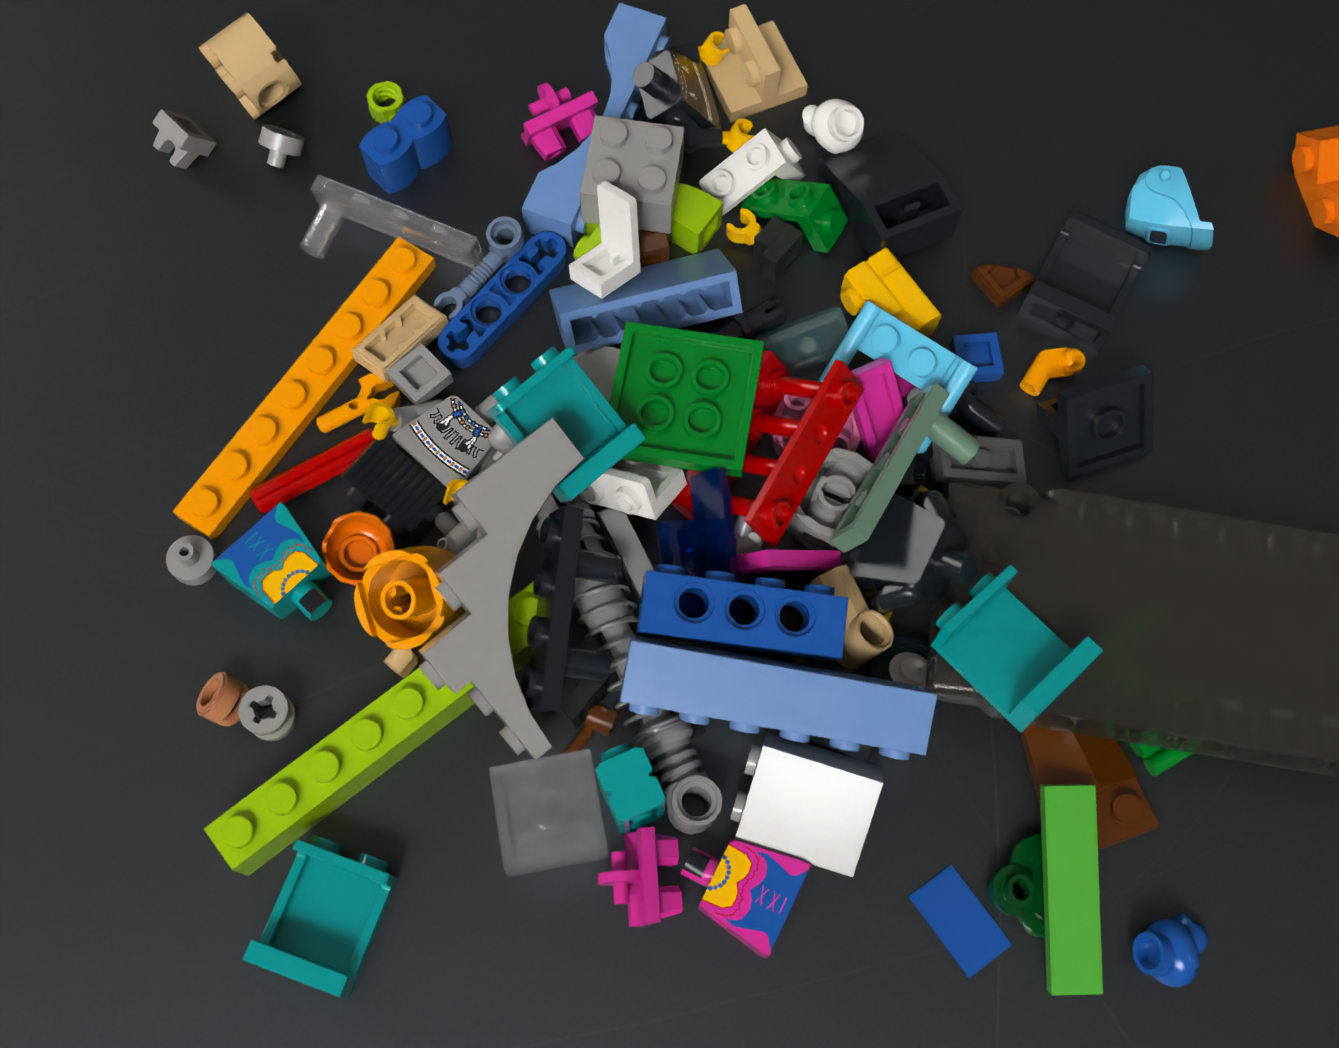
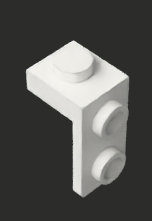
(751, 168)
(618, 254)

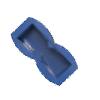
(409, 143)

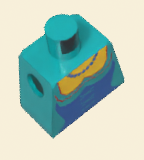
(277, 567)

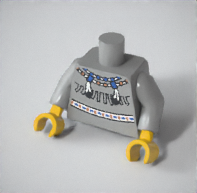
(440, 437)

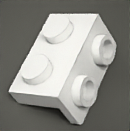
(636, 488)

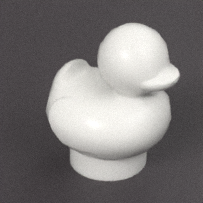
(834, 124)

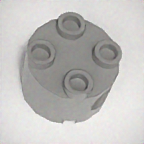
(828, 499)

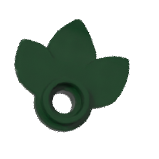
(1027, 871)

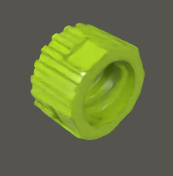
(380, 92)

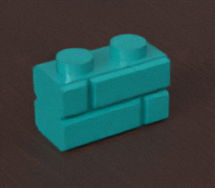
(630, 788)

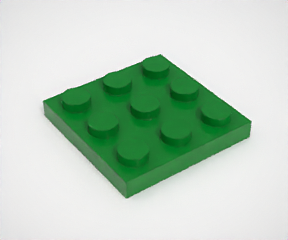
(687, 396)

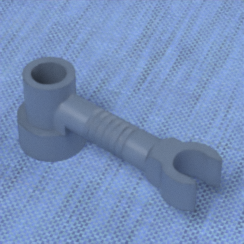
(505, 240)

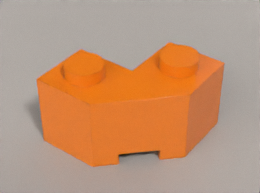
(1317, 175)

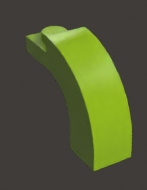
(693, 225)

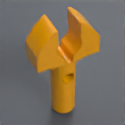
(357, 407)

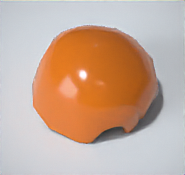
(353, 543)

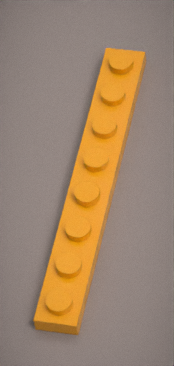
(302, 391)

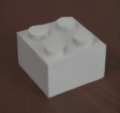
(639, 160)

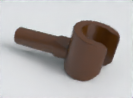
(598, 719)

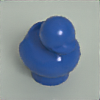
(1171, 950)

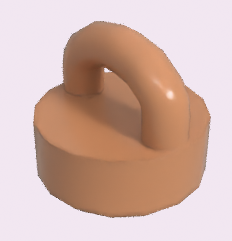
(220, 697)

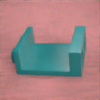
(1009, 651)

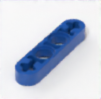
(508, 302)

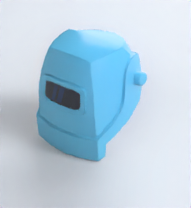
(1164, 211)

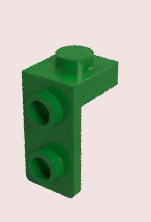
(803, 202)

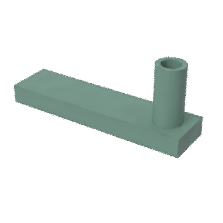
(919, 420)

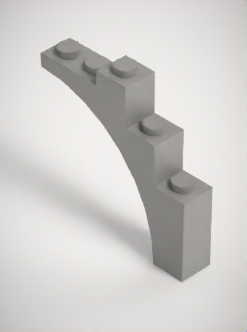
(479, 579)

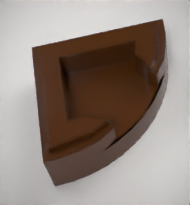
(1001, 282)

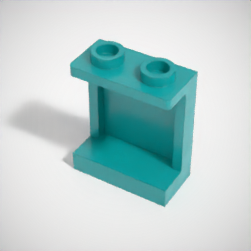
(570, 398)
(324, 918)

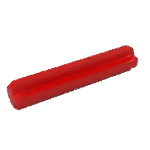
(310, 472)

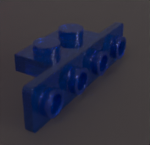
(705, 542)

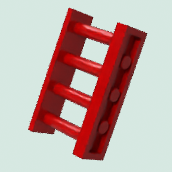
(804, 453)

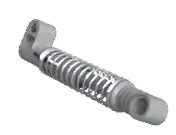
(662, 736)

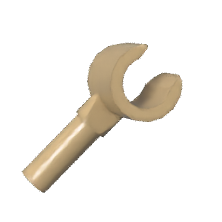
(401, 661)

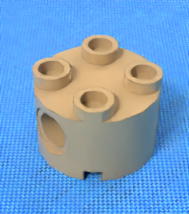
(250, 65)

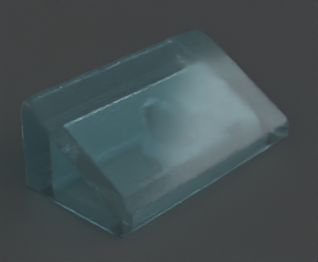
(807, 340)

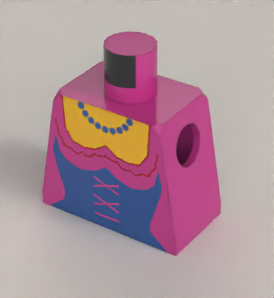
(747, 891)

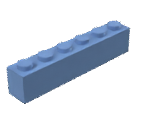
(777, 696)

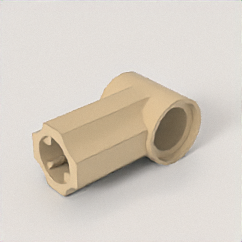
(865, 630)

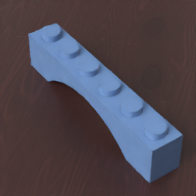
(555, 194)

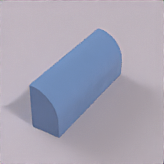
(661, 295)

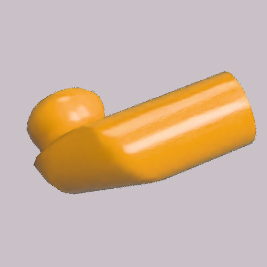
(1049, 365)

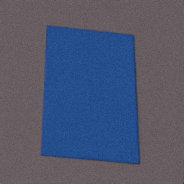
(960, 921)

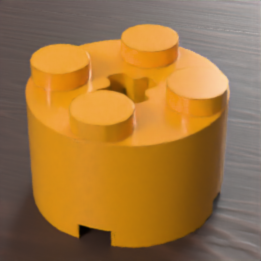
(400, 597)

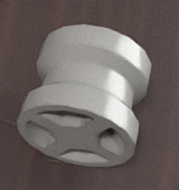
(275, 721)

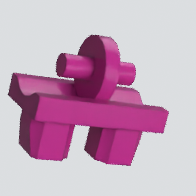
(545, 128)
(636, 877)

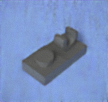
(994, 465)

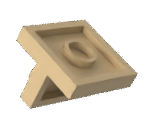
(756, 70)

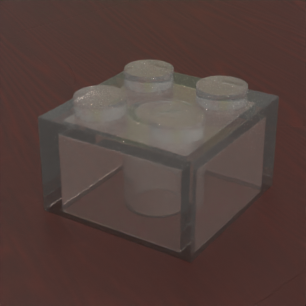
(548, 813)

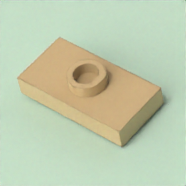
(398, 335)

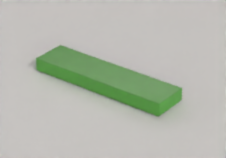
(1071, 889)

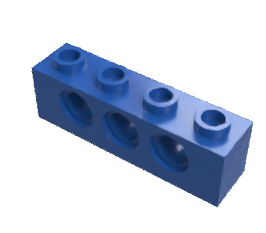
(821, 611)

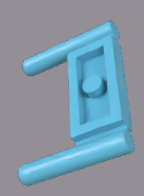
(910, 353)

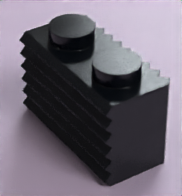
(396, 490)

